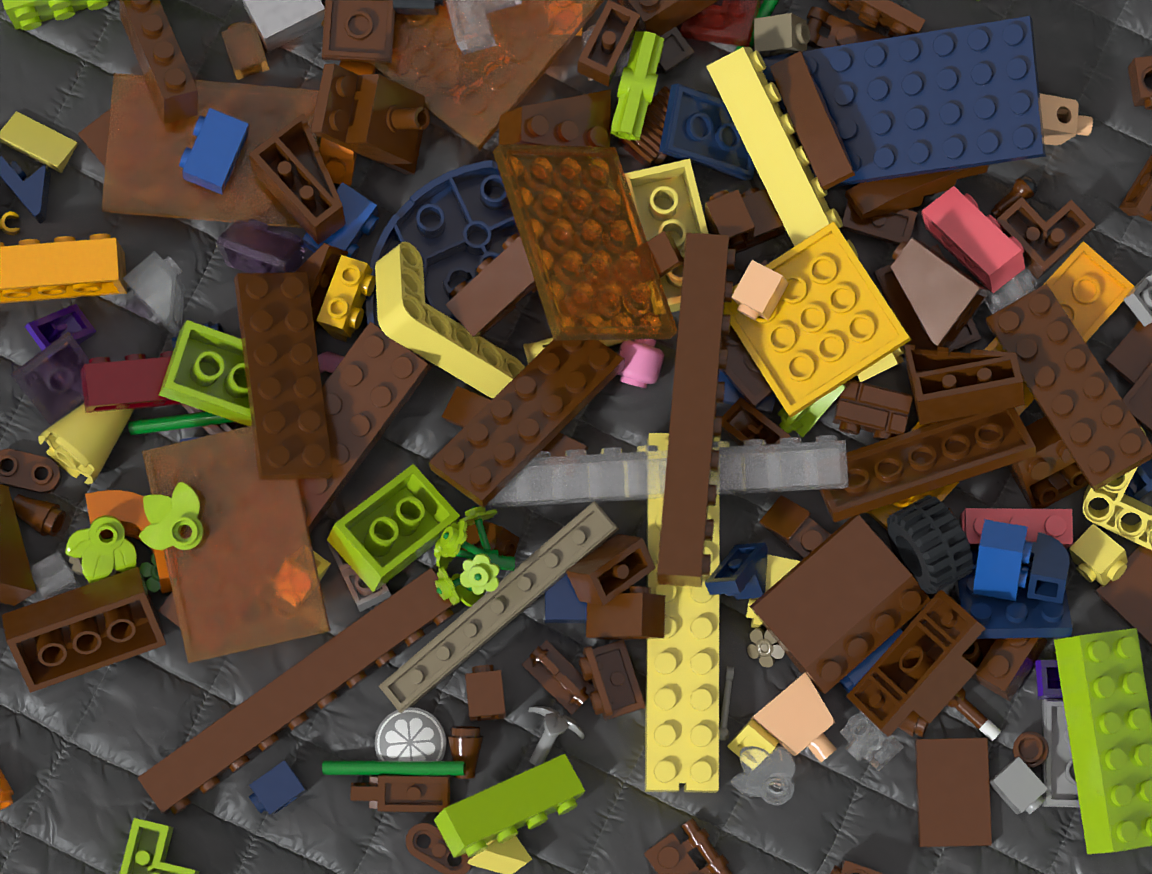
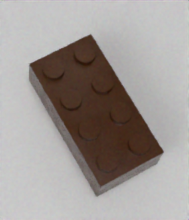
(83, 629)

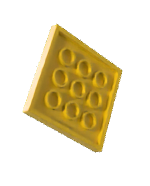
(823, 326)

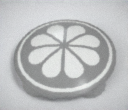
(410, 737)

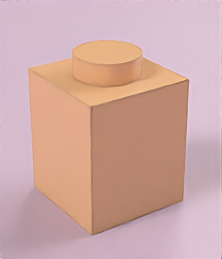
(759, 291)

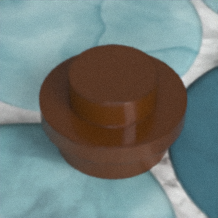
(1031, 749)

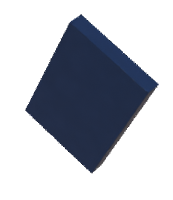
(704, 132)

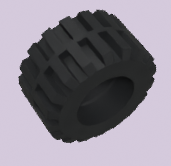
(930, 544)

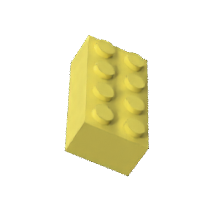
(670, 202)

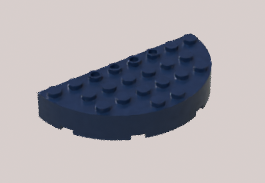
(454, 227)

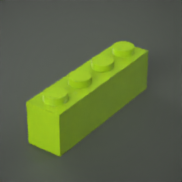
(509, 806)

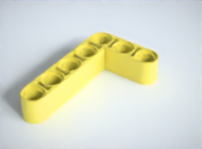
(432, 334)
(1118, 506)

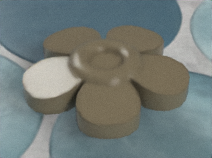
(765, 647)

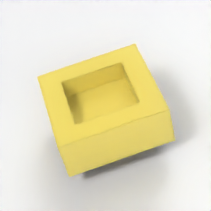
(753, 735)

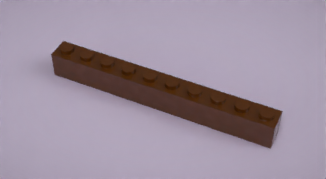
(693, 411)
(295, 693)

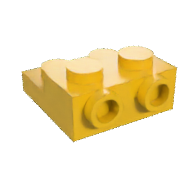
(344, 300)

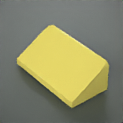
(37, 141)

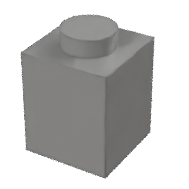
(1019, 787)

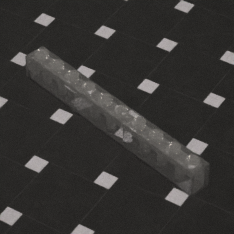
(642, 473)

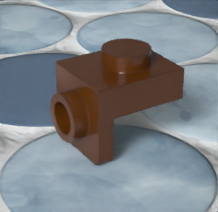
(498, 538)

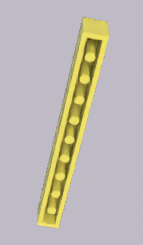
(778, 156)

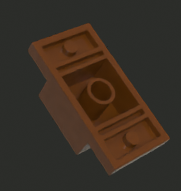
(371, 117)
(920, 667)

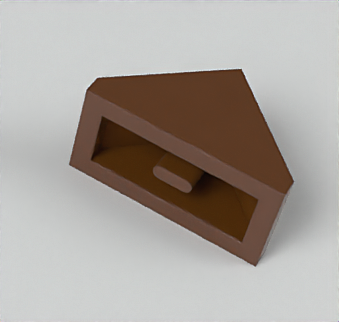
(746, 423)

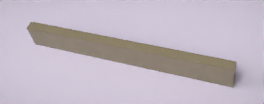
(498, 607)

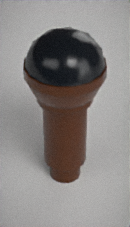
(1023, 187)

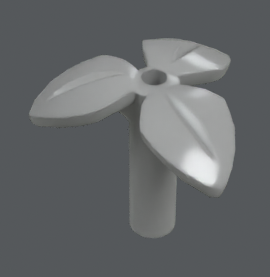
(554, 725)

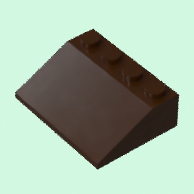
(840, 603)

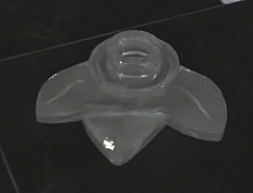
(765, 771)

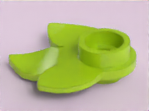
(169, 516)
(101, 554)

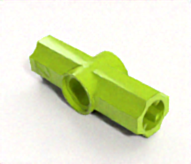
(637, 85)

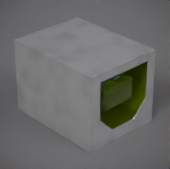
(284, 19)

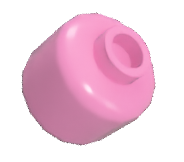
(642, 362)

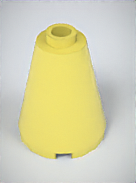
(84, 440)

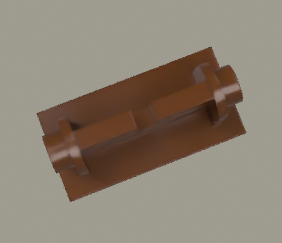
(558, 677)

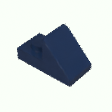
(32, 191)
(741, 572)

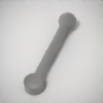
(723, 731)

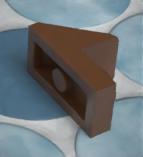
(794, 526)

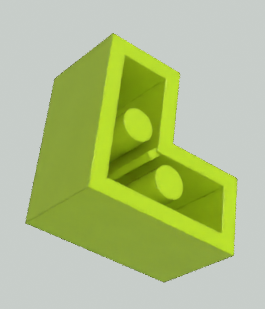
(148, 850)

